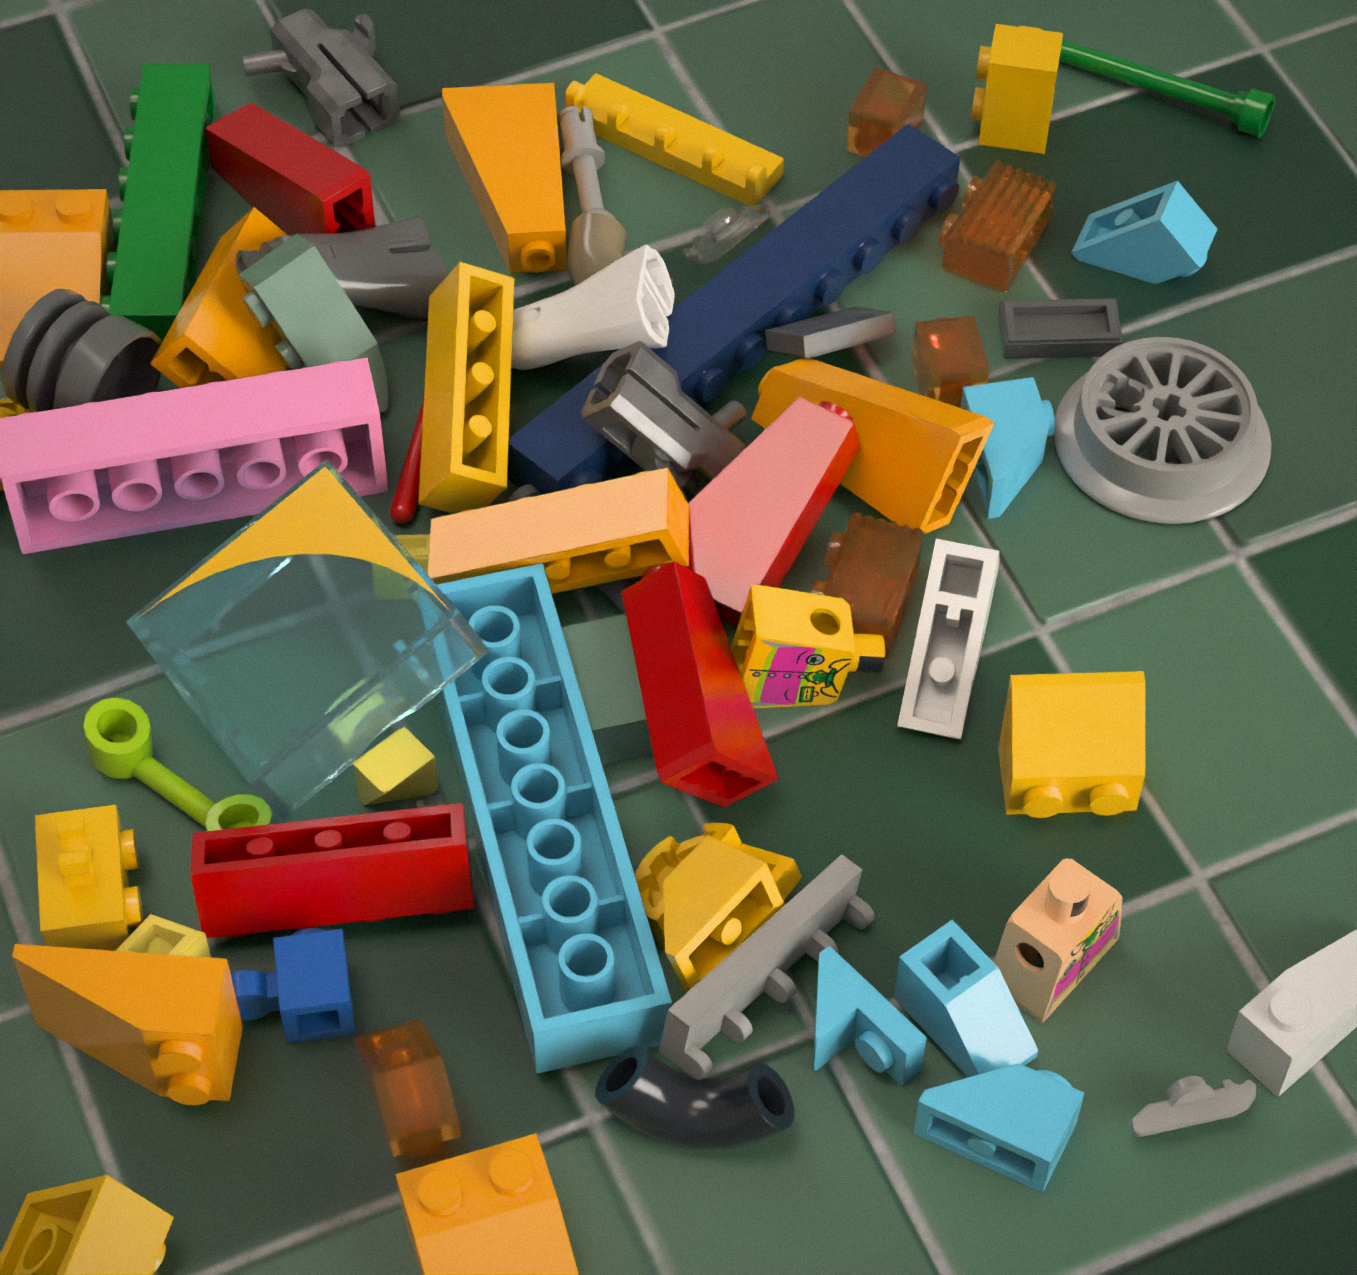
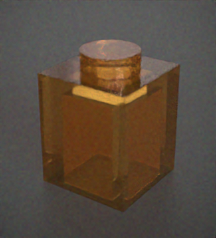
(883, 109)
(948, 357)

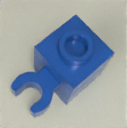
(307, 988)

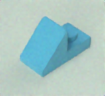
(855, 1011)

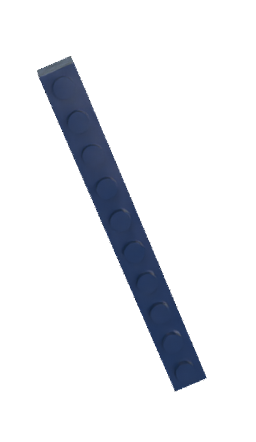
(768, 286)

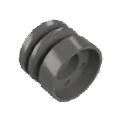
(77, 354)

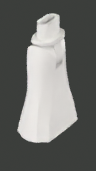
(600, 314)

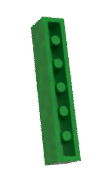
(161, 195)

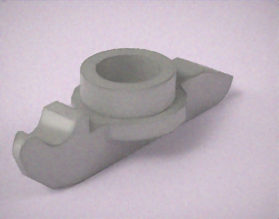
(1193, 1103)

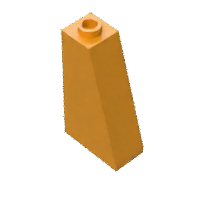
(513, 167)
(214, 331)
(912, 447)

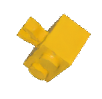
(1019, 87)
(85, 878)

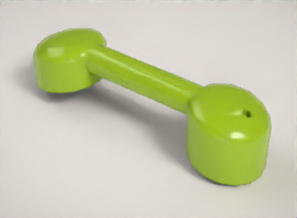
(122, 748)

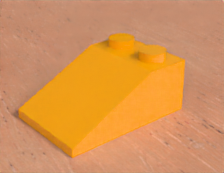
(49, 245)
(143, 1014)
(486, 1214)

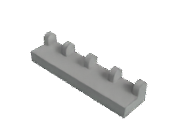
(760, 966)

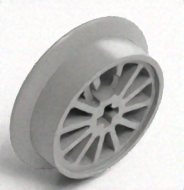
(1178, 402)

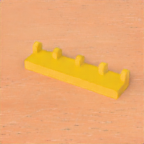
(677, 140)

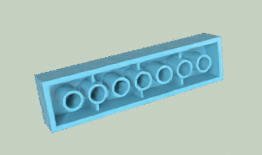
(549, 831)

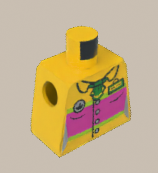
(799, 648)

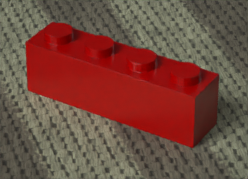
(332, 871)

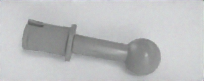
(582, 157)

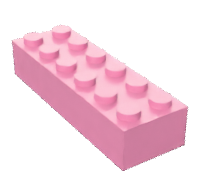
(187, 454)

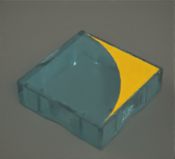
(306, 638)

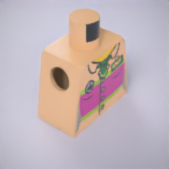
(1071, 924)

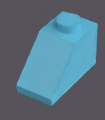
(1148, 236)
(1015, 441)
(1004, 1121)

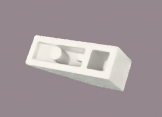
(949, 639)
(1298, 1016)

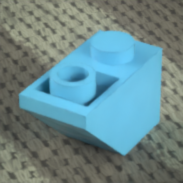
(963, 1002)

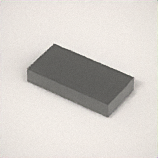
(1059, 328)
(830, 332)

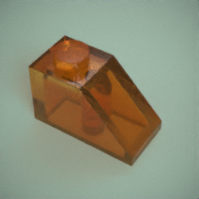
(408, 1089)

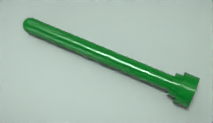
(1247, 110)

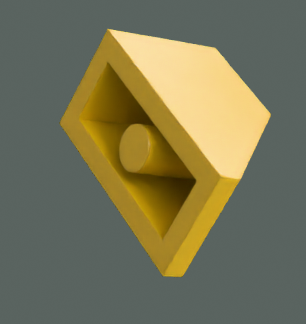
(714, 906)

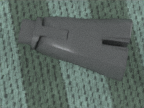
(376, 266)

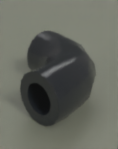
(694, 1111)

